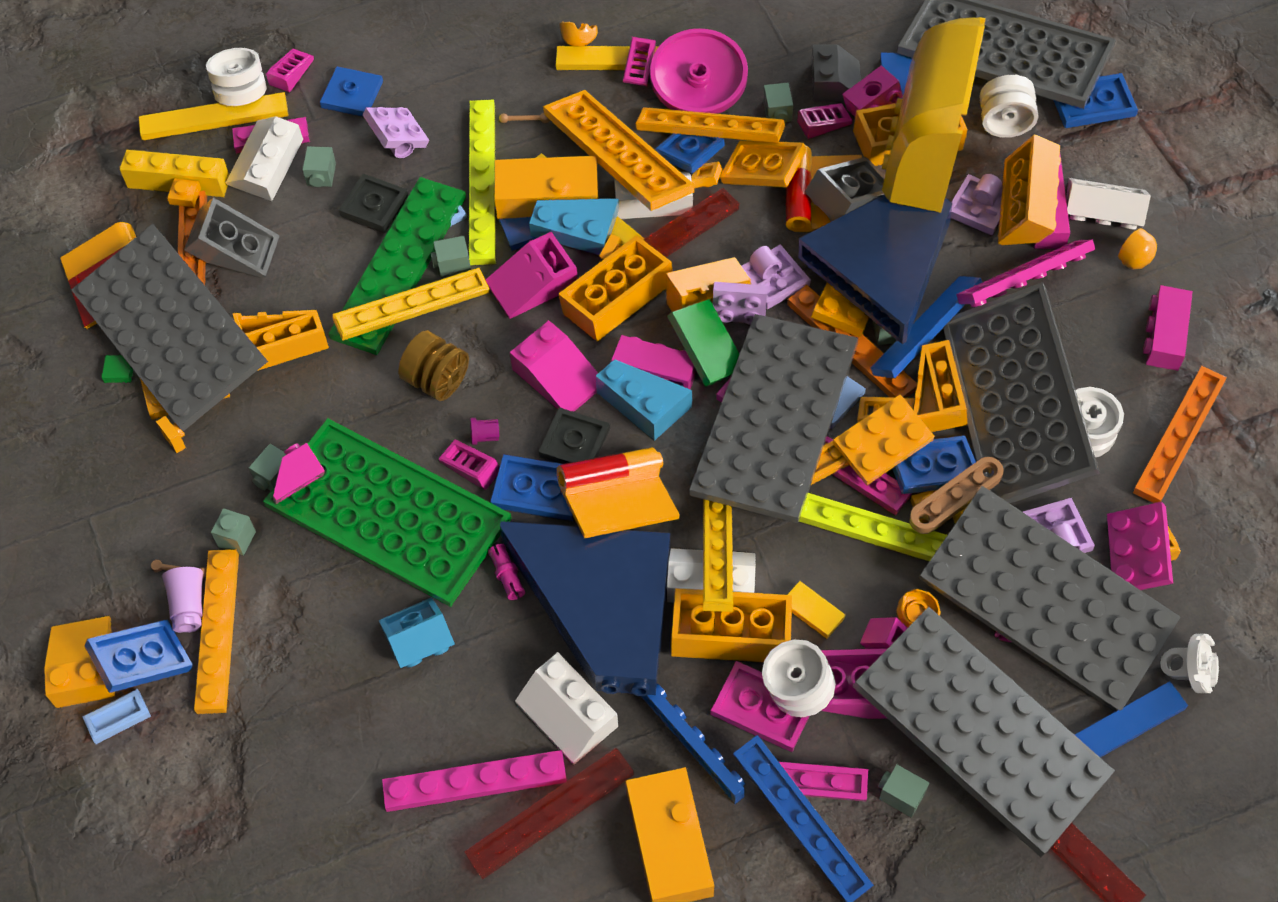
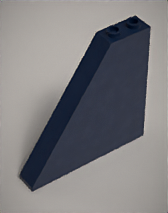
(880, 258)
(600, 596)

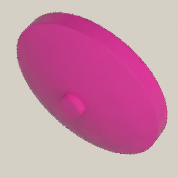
(699, 71)

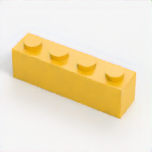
(158, 170)

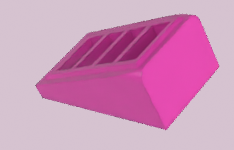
(642, 45)
(288, 81)
(813, 129)
(482, 475)

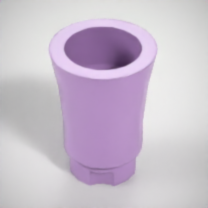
(184, 597)

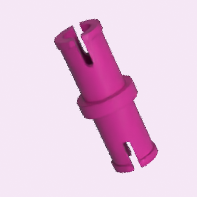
(506, 572)

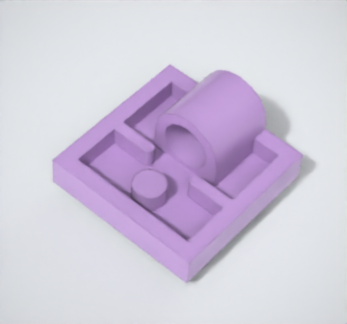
(396, 129)
(979, 203)
(777, 271)
(739, 301)
(1065, 522)

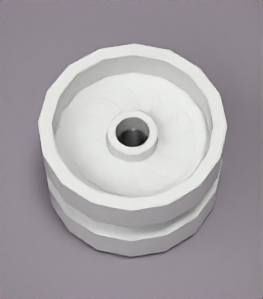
(236, 76)
(1008, 106)
(1102, 417)
(798, 678)

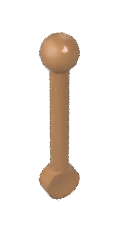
(503, 118)
(157, 566)

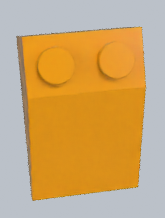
(68, 667)

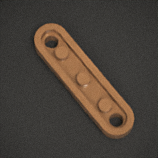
(955, 495)

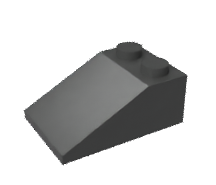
(845, 187)
(231, 240)

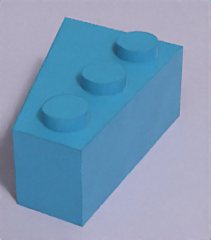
(576, 223)
(643, 397)

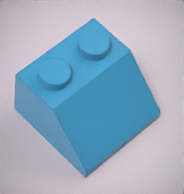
(417, 633)

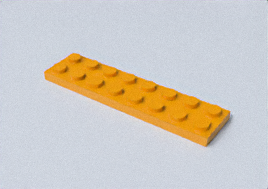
(619, 150)

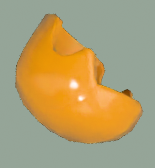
(578, 37)
(1138, 250)
(914, 604)

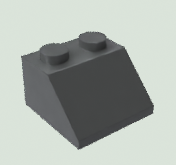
(832, 72)

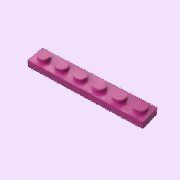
(1032, 270)
(474, 781)

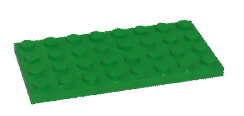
(394, 513)

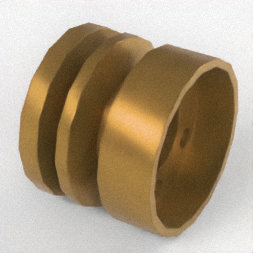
(433, 365)

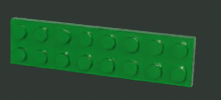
(403, 254)

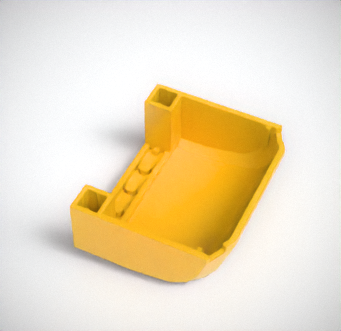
(930, 114)

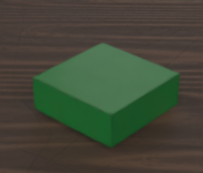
(116, 370)

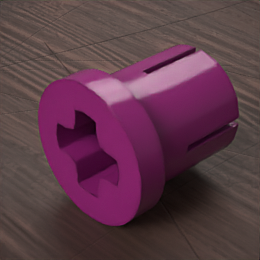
(484, 430)

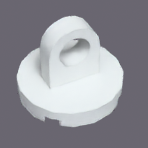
(1198, 666)

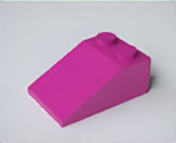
(555, 368)
(847, 669)

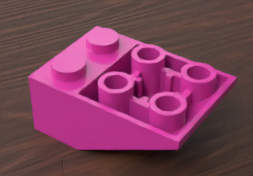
(532, 276)

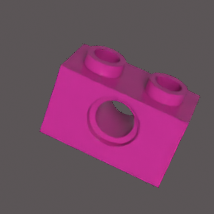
(874, 90)

